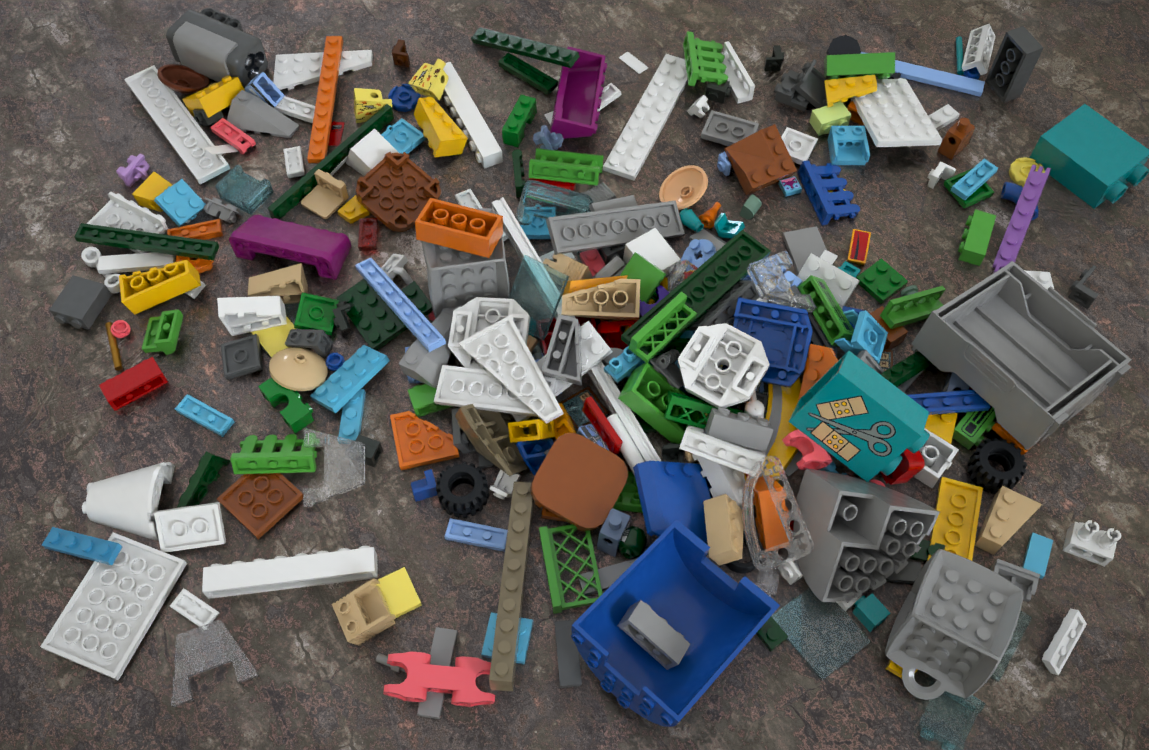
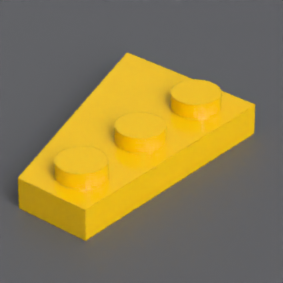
(844, 88)

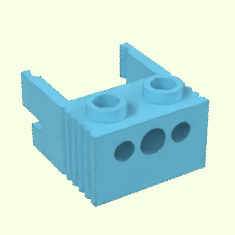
(848, 145)
(866, 336)

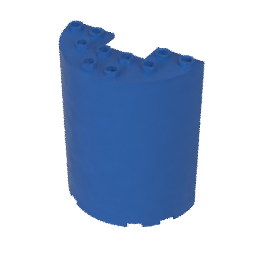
(695, 601)

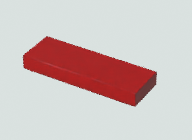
(602, 425)

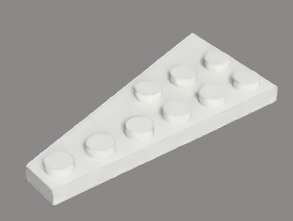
(306, 67)

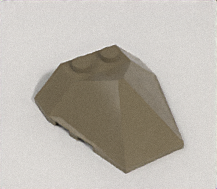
(490, 437)

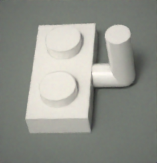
(395, 265)

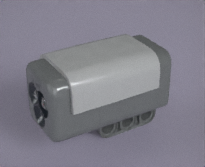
(216, 46)

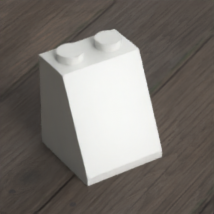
(369, 152)
(654, 249)

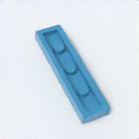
(82, 546)

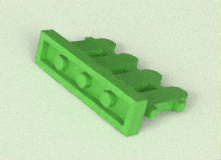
(703, 60)
(270, 461)

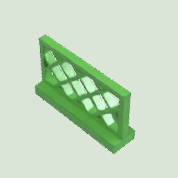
(552, 569)

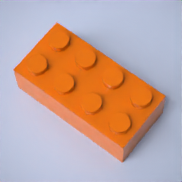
(459, 227)

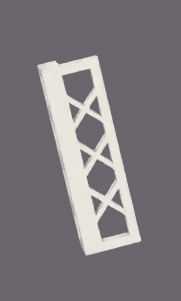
(983, 49)
(740, 82)

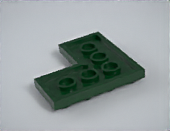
(374, 317)

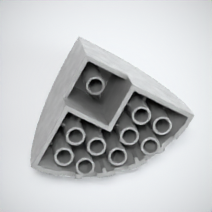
(857, 533)

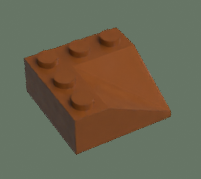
(760, 160)

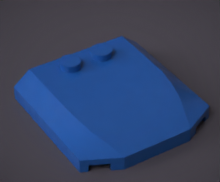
(784, 336)
(672, 493)

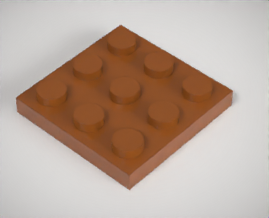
(260, 500)

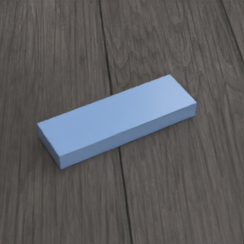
(476, 534)

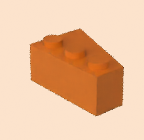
(768, 521)

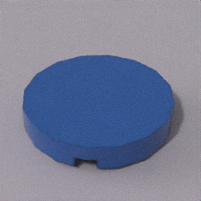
(403, 98)

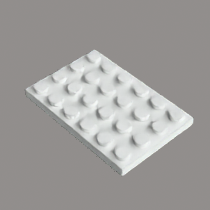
(896, 116)
(114, 608)

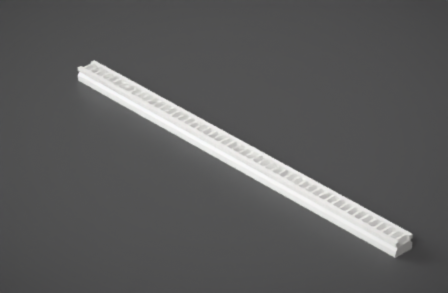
(602, 380)

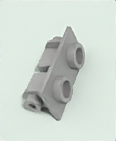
(228, 212)

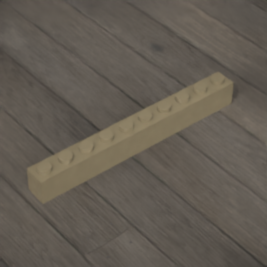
(512, 589)

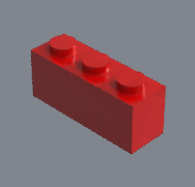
(133, 383)

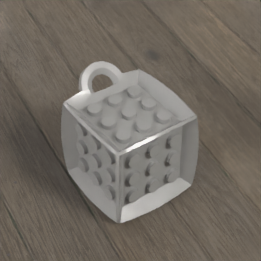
(461, 276)
(954, 626)

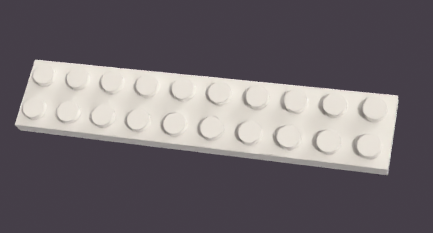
(648, 119)
(177, 125)

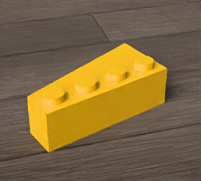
(157, 285)

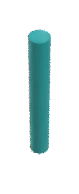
(959, 55)

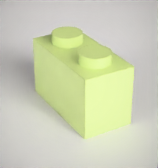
(824, 118)

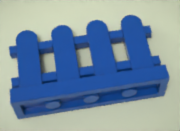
(823, 200)

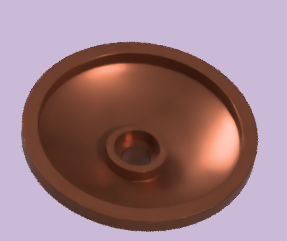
(182, 79)

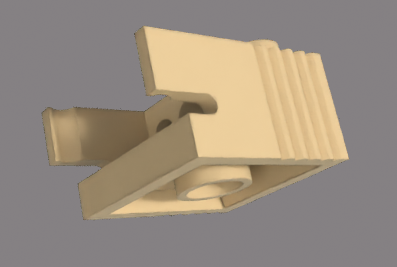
(569, 266)
(363, 613)

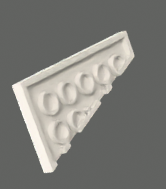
(508, 359)

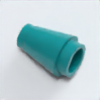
(690, 220)

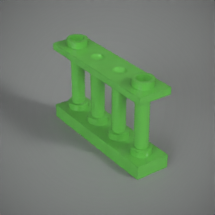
(566, 166)

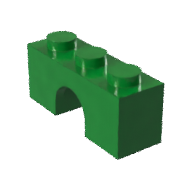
(522, 113)
(296, 414)

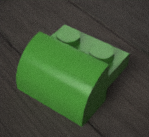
(163, 332)

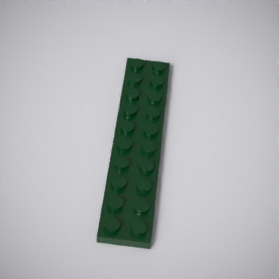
(706, 285)

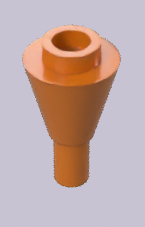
(709, 217)

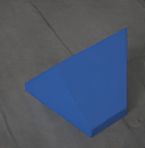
(533, 452)

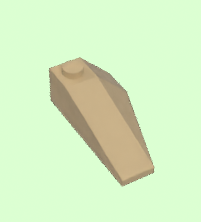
(606, 301)

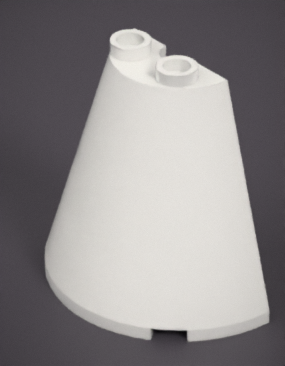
(129, 499)

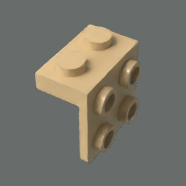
(326, 196)

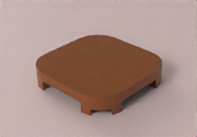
(396, 191)
(579, 481)

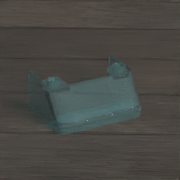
(549, 201)

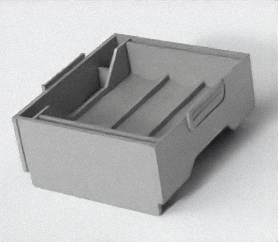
(1022, 352)

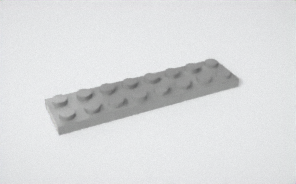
(612, 226)

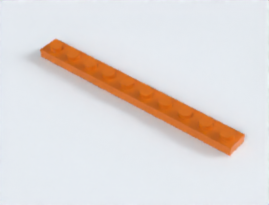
(325, 99)

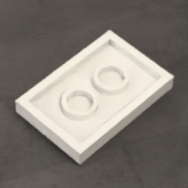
(838, 281)
(190, 527)

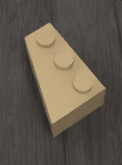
(285, 282)
(1004, 518)
(724, 529)

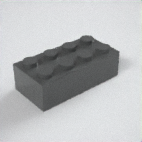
(1013, 64)

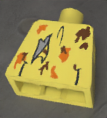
(430, 80)
(367, 103)

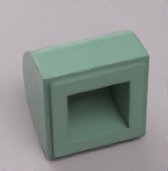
(750, 207)

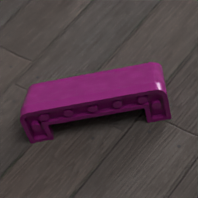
(579, 96)
(292, 242)

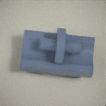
(550, 140)

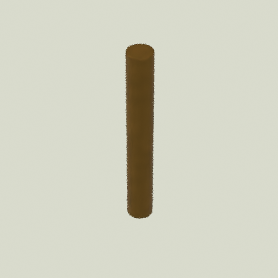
(113, 347)

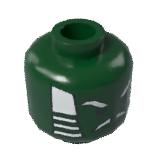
(632, 542)

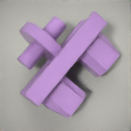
(136, 169)

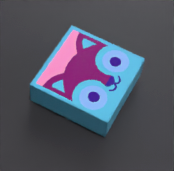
(790, 186)

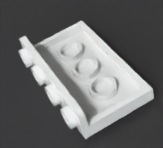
(130, 216)

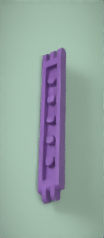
(1021, 217)

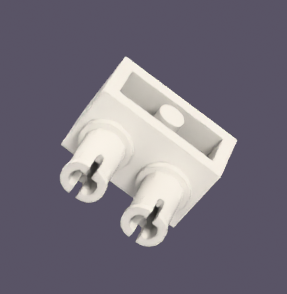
(1091, 543)

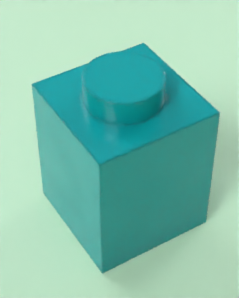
(870, 612)

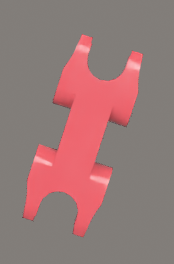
(813, 454)
(440, 679)

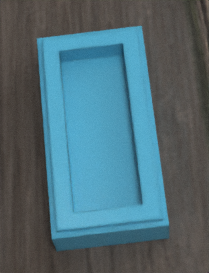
(1037, 554)

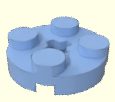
(696, 248)

